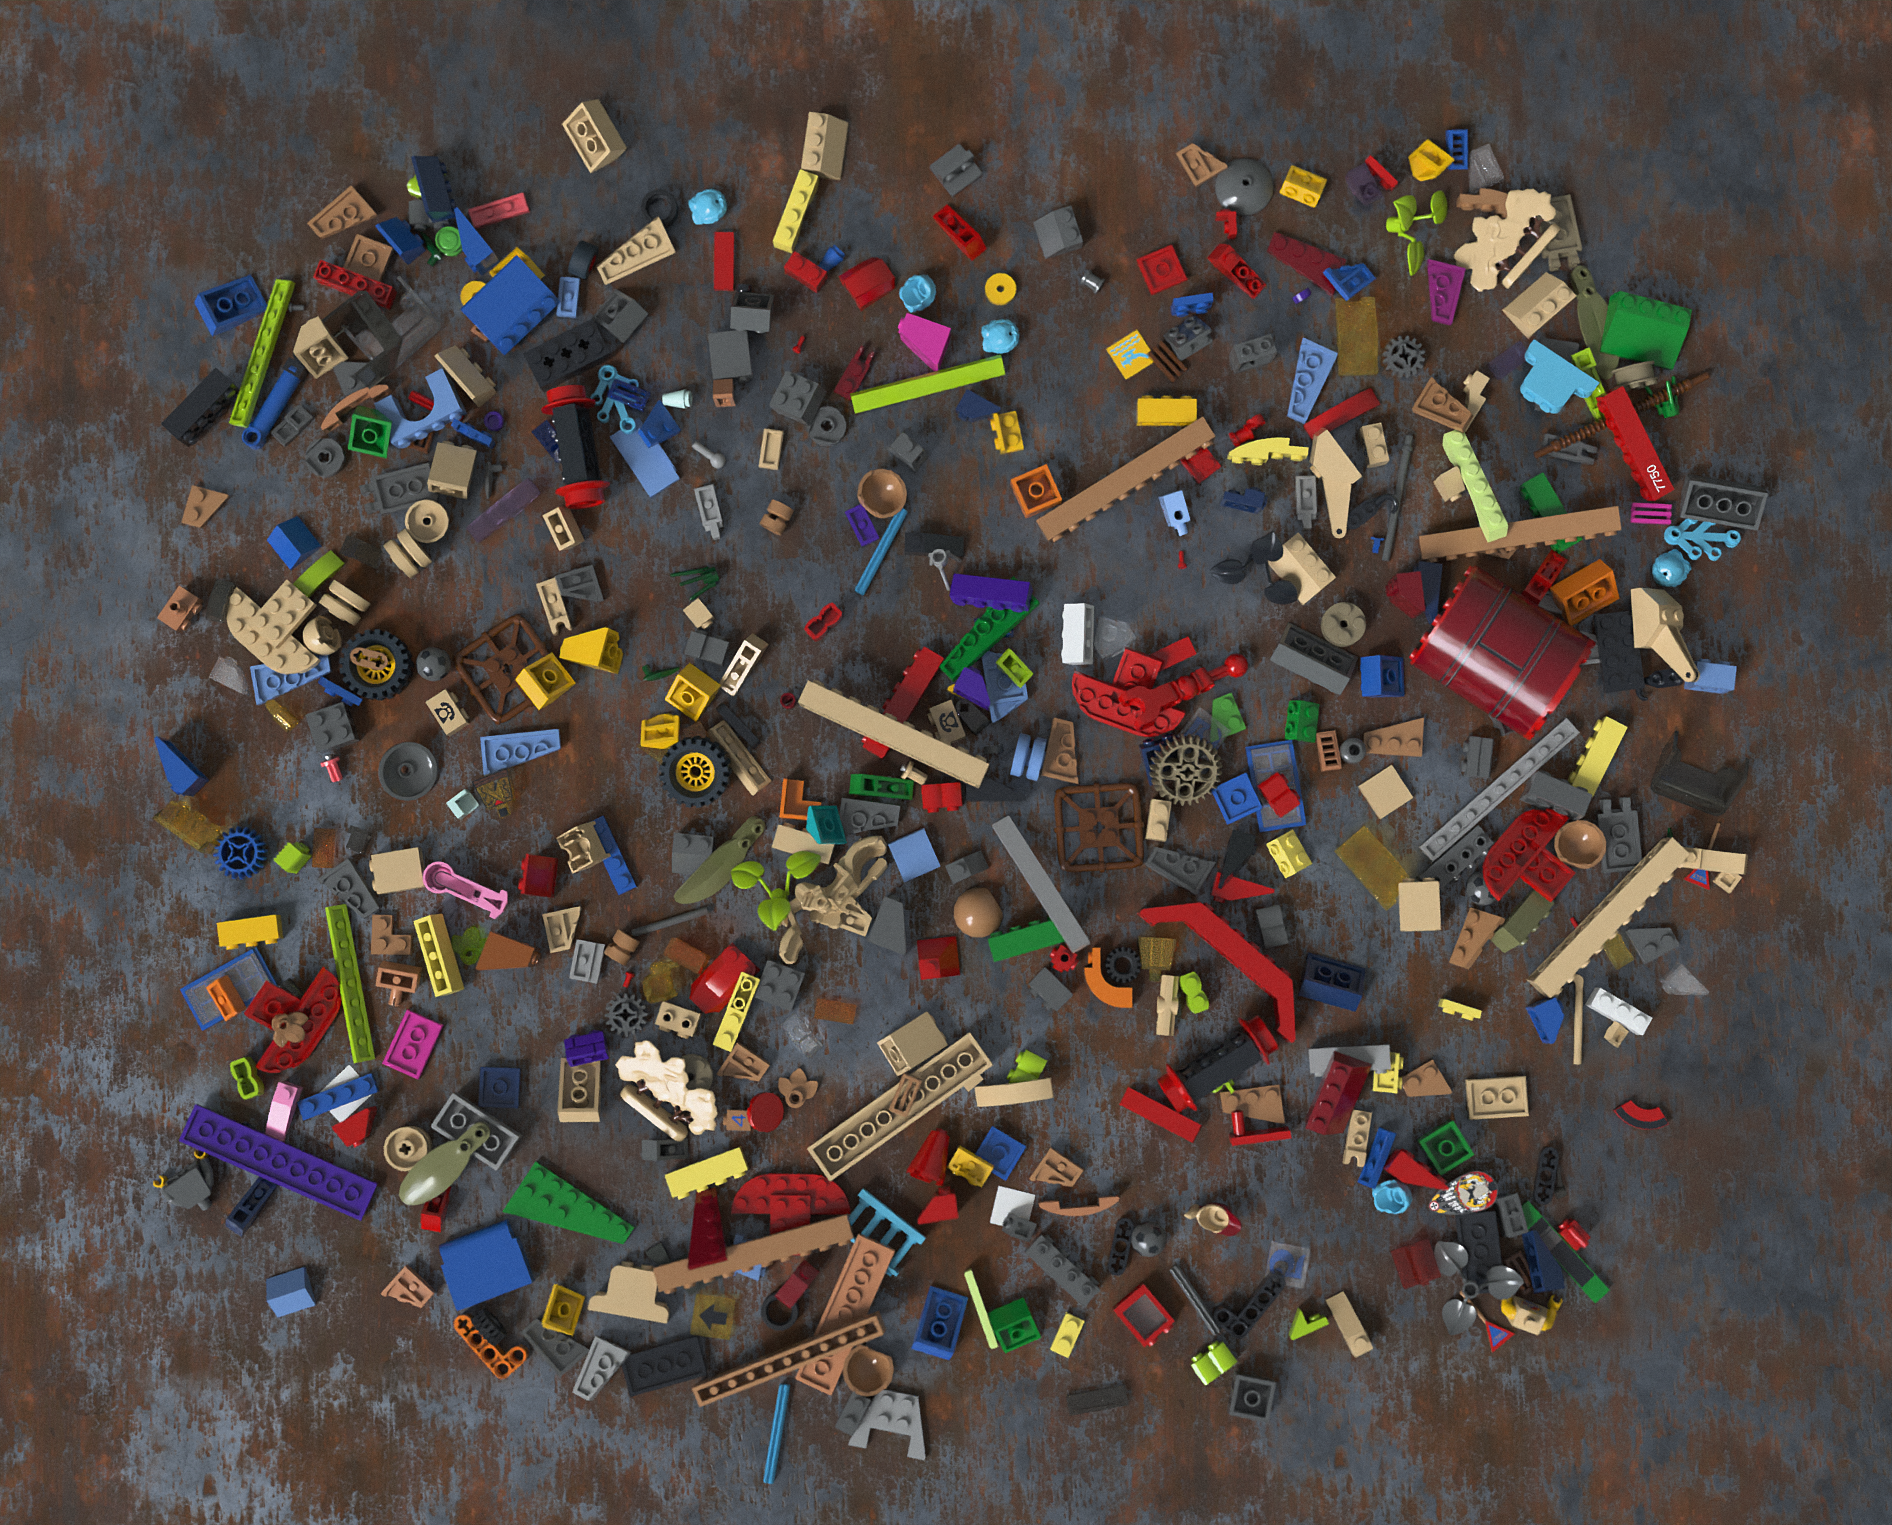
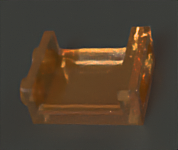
(687, 955)

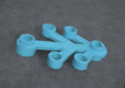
(625, 420)
(1699, 537)

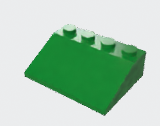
(1644, 329)

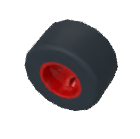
(583, 259)

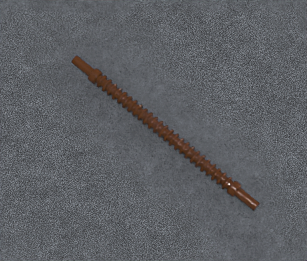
(1557, 445)

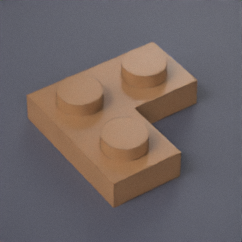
(383, 939)

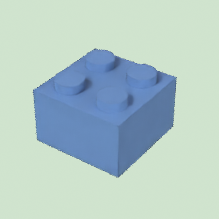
(1713, 677)

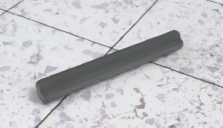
(1195, 1299)

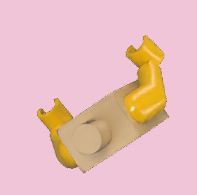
(1529, 1315)

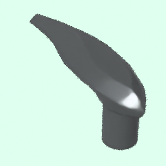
(489, 469)

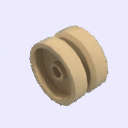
(429, 532)
(405, 555)
(343, 604)
(396, 1143)

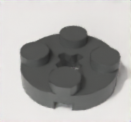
(833, 435)
(336, 458)

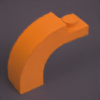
(1100, 988)

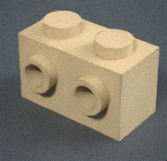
(678, 1018)

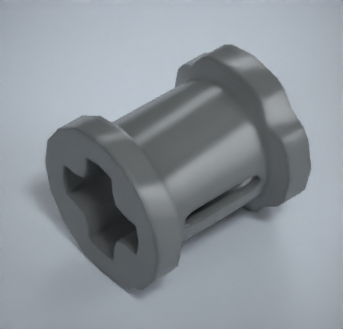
(1092, 281)

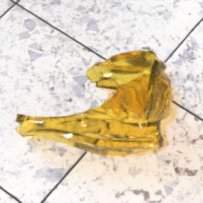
(659, 983)

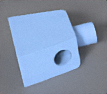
(1170, 504)

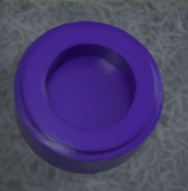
(1301, 296)
(494, 421)

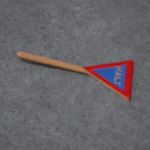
(1701, 877)
(1496, 1334)

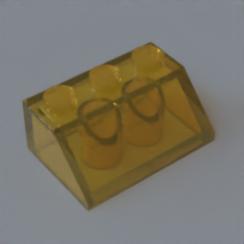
(189, 826)

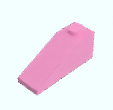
(282, 1109)

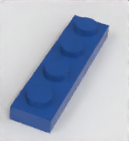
(615, 864)
(338, 1096)

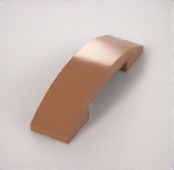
(333, 419)
(1103, 1203)

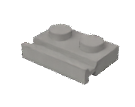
(587, 961)

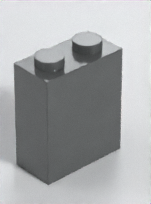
(730, 356)

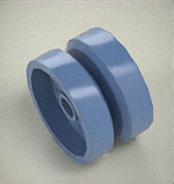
(1028, 757)

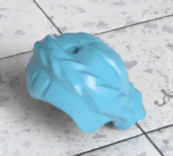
(705, 208)
(918, 292)
(997, 336)
(1673, 565)
(1392, 1196)

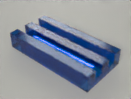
(644, 401)

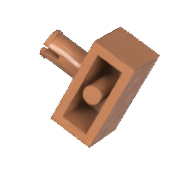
(180, 609)
(398, 978)

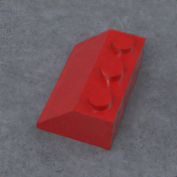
(940, 1206)

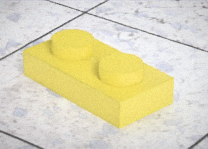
(1452, 1007)
(1067, 1335)

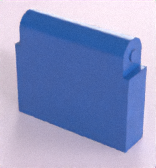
(484, 1264)

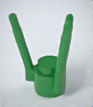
(1671, 407)

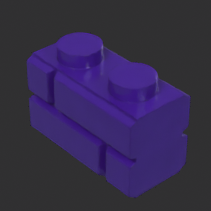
(586, 1048)

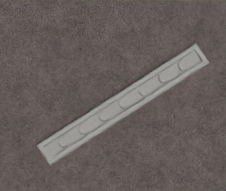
(1041, 884)

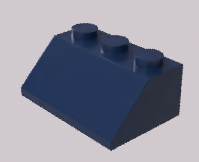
(434, 187)
(1332, 982)

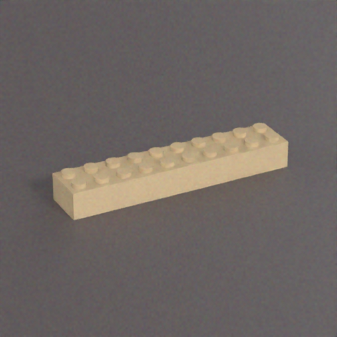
(894, 734)
(1608, 917)
(877, 1124)

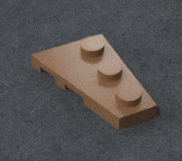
(341, 214)
(1441, 407)
(1397, 740)

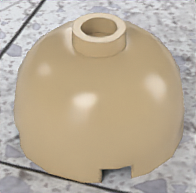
(320, 637)

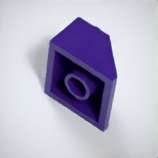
(972, 687)

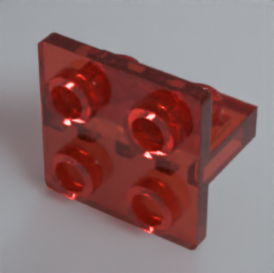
(1415, 1264)

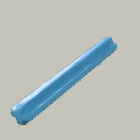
(880, 552)
(776, 1434)

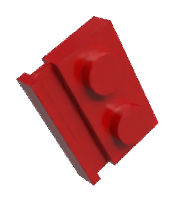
(1387, 181)
(1201, 465)

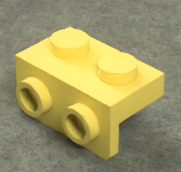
(1289, 854)
(1389, 1081)

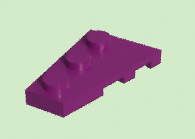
(1444, 290)

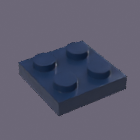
(499, 1087)

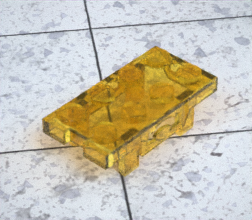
(1356, 337)
(1373, 866)

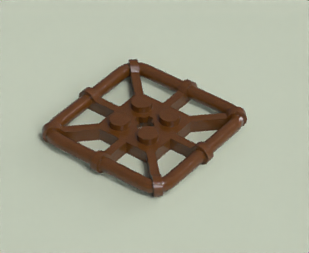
(495, 667)
(1091, 838)

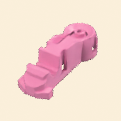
(469, 890)

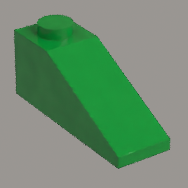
(881, 786)

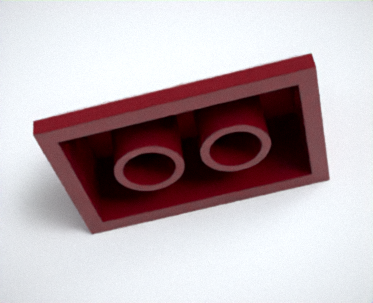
(1406, 593)

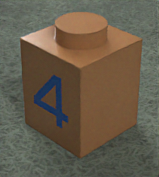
(736, 1120)

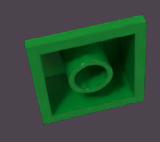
(370, 432)
(1013, 1325)

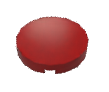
(765, 1112)

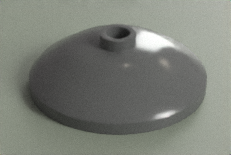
(1240, 198)
(417, 778)

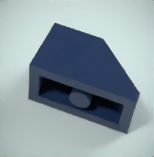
(975, 408)

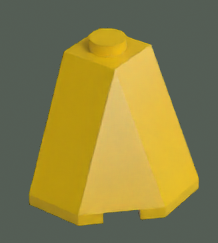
(594, 649)

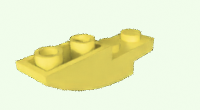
(1259, 450)
(736, 1011)

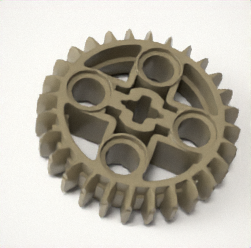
(1190, 775)

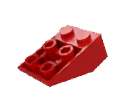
(538, 876)
(1405, 1169)

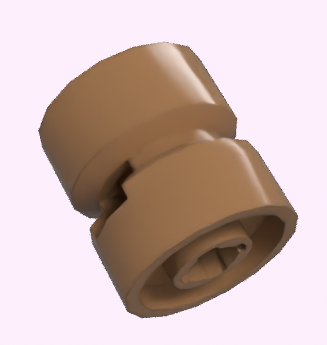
(781, 512)
(621, 947)

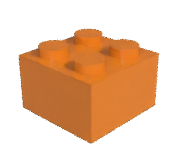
(1036, 491)

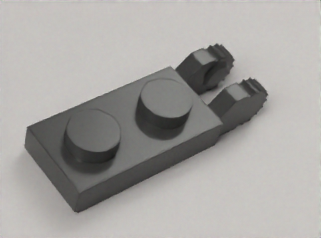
(1572, 452)

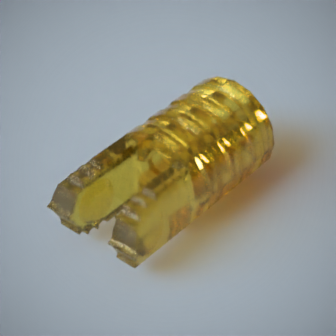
(281, 715)

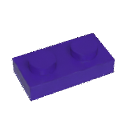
(862, 525)

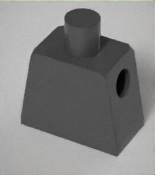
(908, 451)

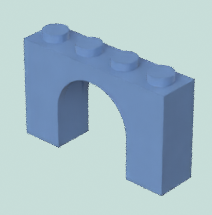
(446, 408)

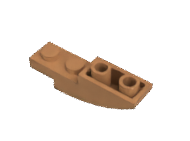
(1487, 201)

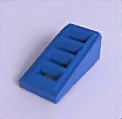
(1464, 143)

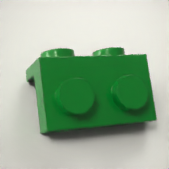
(1302, 721)

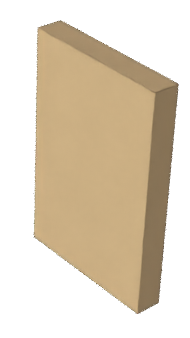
(1497, 1097)

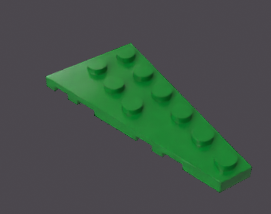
(556, 1202)

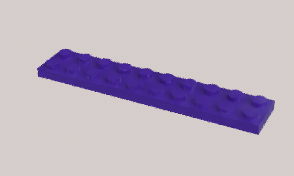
(278, 1162)

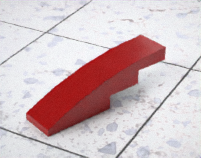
(1544, 577)
(1175, 653)
(1160, 1115)

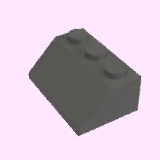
(1557, 795)

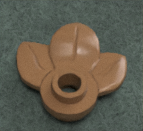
(290, 1030)
(797, 1085)

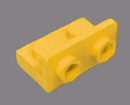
(1303, 186)
(1007, 432)
(970, 1166)

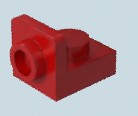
(1230, 226)

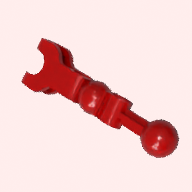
(1184, 688)

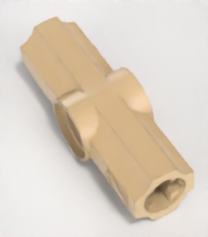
(1167, 1005)

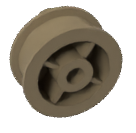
(1635, 376)
(1351, 616)
(701, 1069)

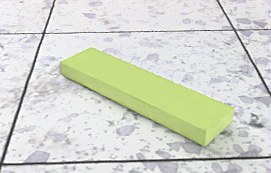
(981, 1308)

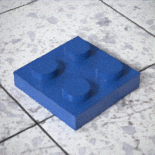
(1188, 304)
(1237, 798)
(1000, 1151)

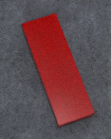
(724, 261)

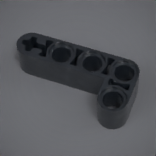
(1253, 1302)

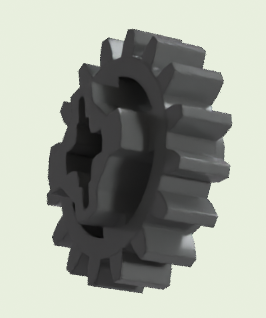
(1405, 365)
(626, 1023)

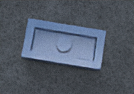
(568, 297)

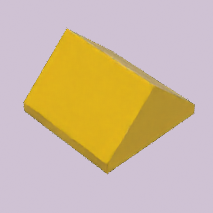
(563, 1310)

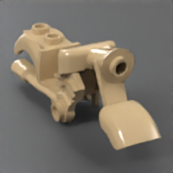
(830, 902)

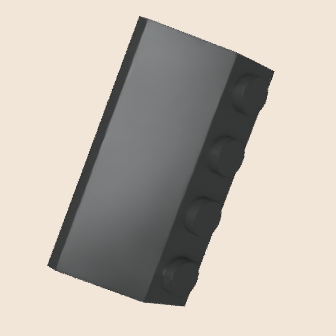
(1722, 502)
(1314, 658)

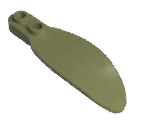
(1592, 318)
(717, 868)
(441, 1166)

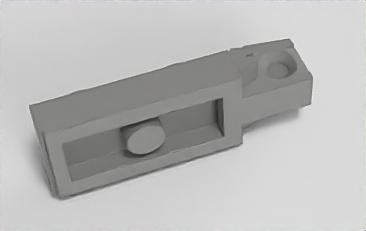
(1306, 500)
(709, 510)

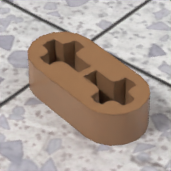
(367, 663)

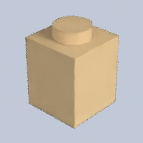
(699, 614)

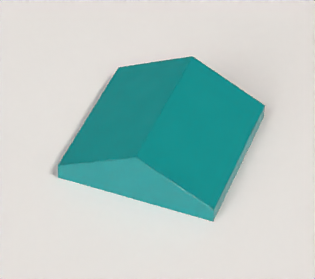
(825, 825)

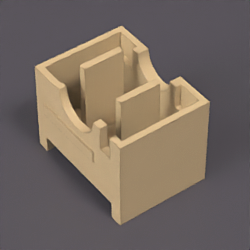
(583, 847)

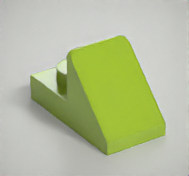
(1014, 668)
(1302, 1327)

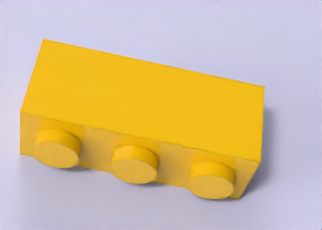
(1166, 411)
(250, 931)

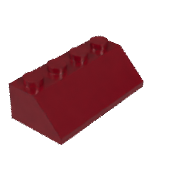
(1337, 1094)

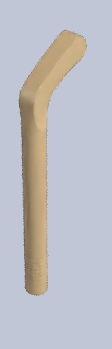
(1579, 982)

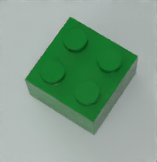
(1444, 1147)

